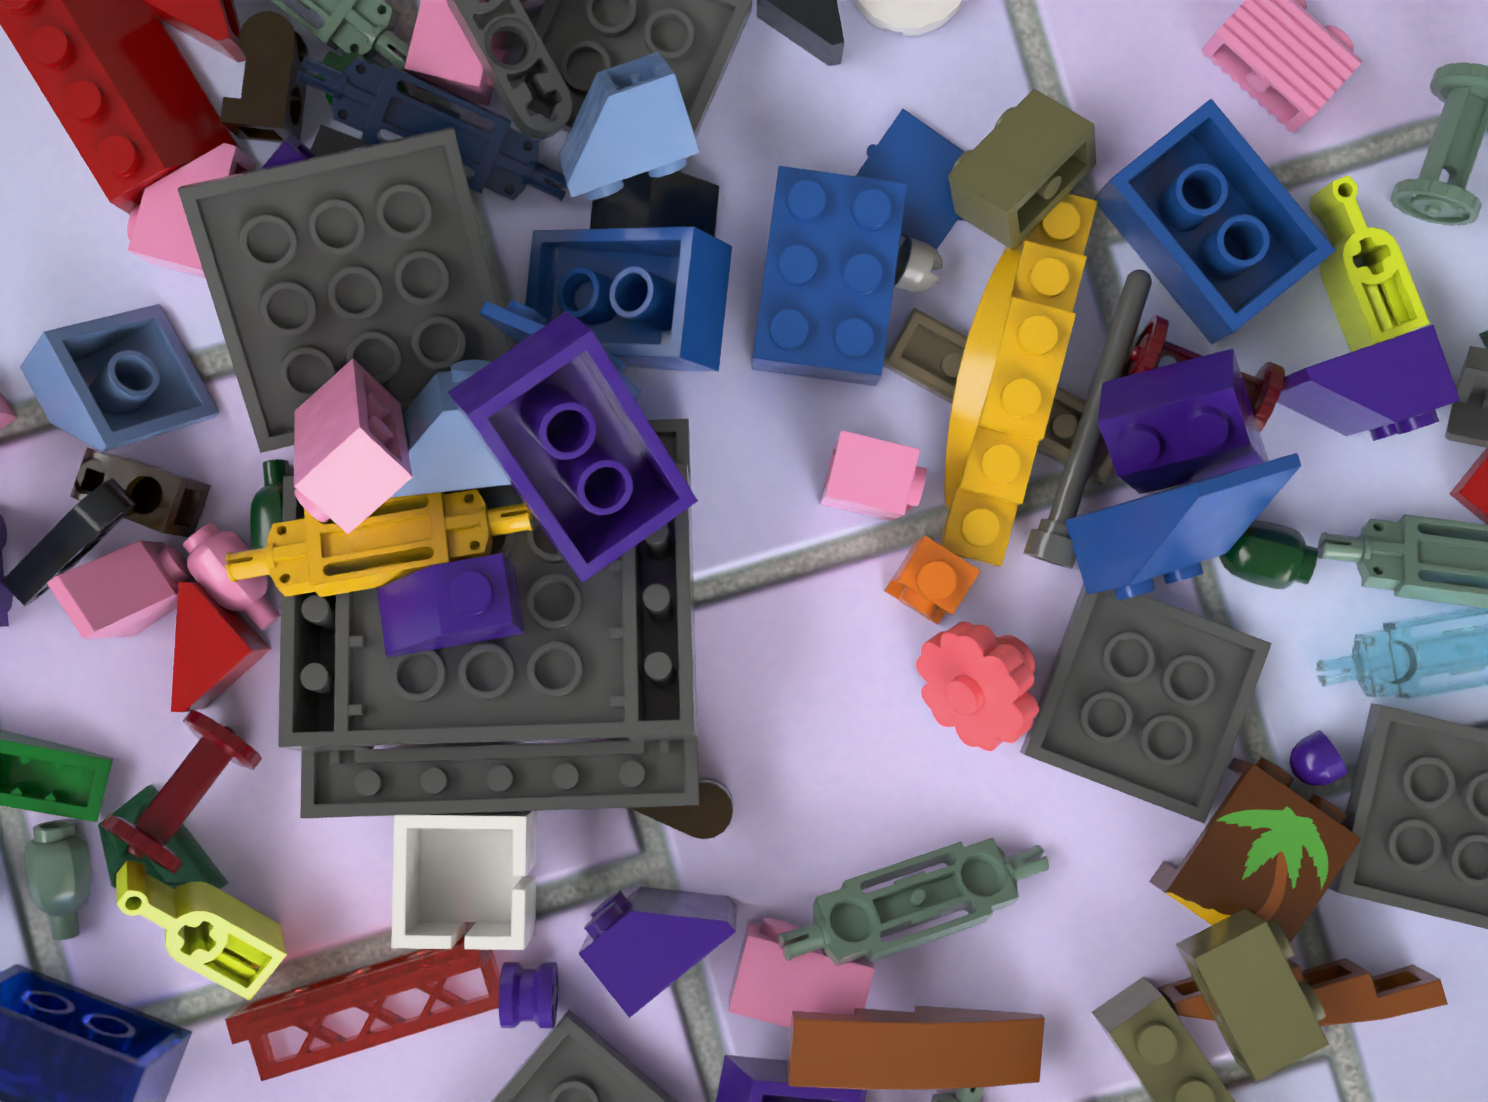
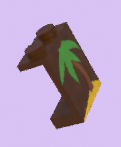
(1262, 852)

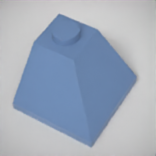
(117, 379)

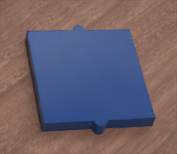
(923, 159)

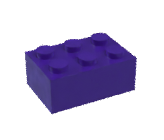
(574, 444)

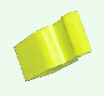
(1369, 300)
(206, 928)

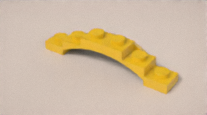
(1011, 380)

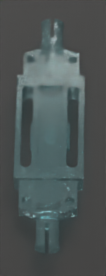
(1394, 662)

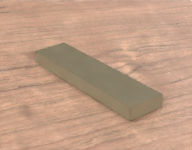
(931, 357)

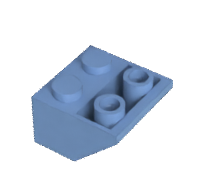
(627, 127)

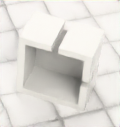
(463, 872)

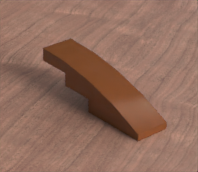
(1343, 990)
(914, 1049)

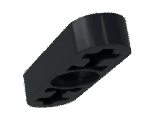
(69, 541)

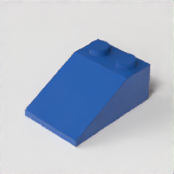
(642, 291)
(1173, 528)

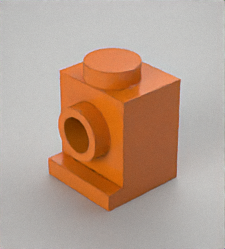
(932, 580)

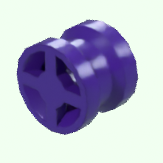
(528, 995)

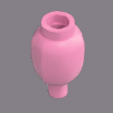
(207, 566)

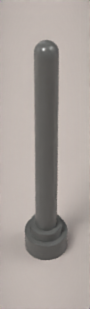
(1051, 539)

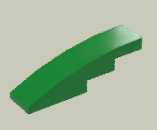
(51, 777)

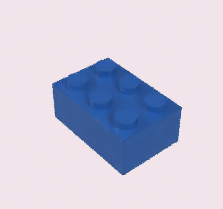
(1213, 222)
(829, 276)

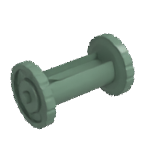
(1452, 148)

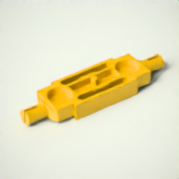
(386, 546)

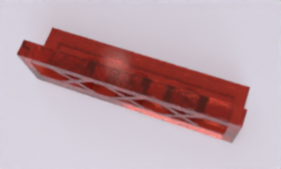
(359, 990)

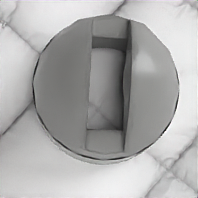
(915, 266)

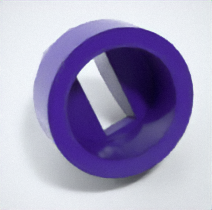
(1316, 760)

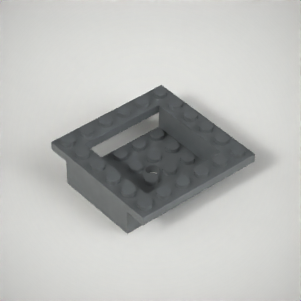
(591, 665)

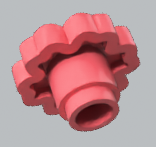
(979, 684)

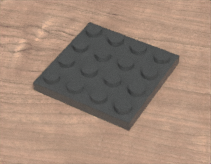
(344, 262)

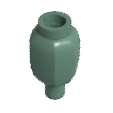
(59, 874)

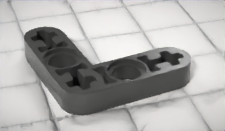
(480, 24)

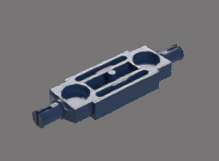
(371, 100)

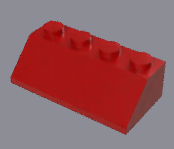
(116, 89)

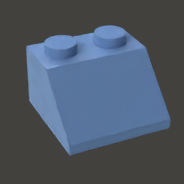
(442, 443)

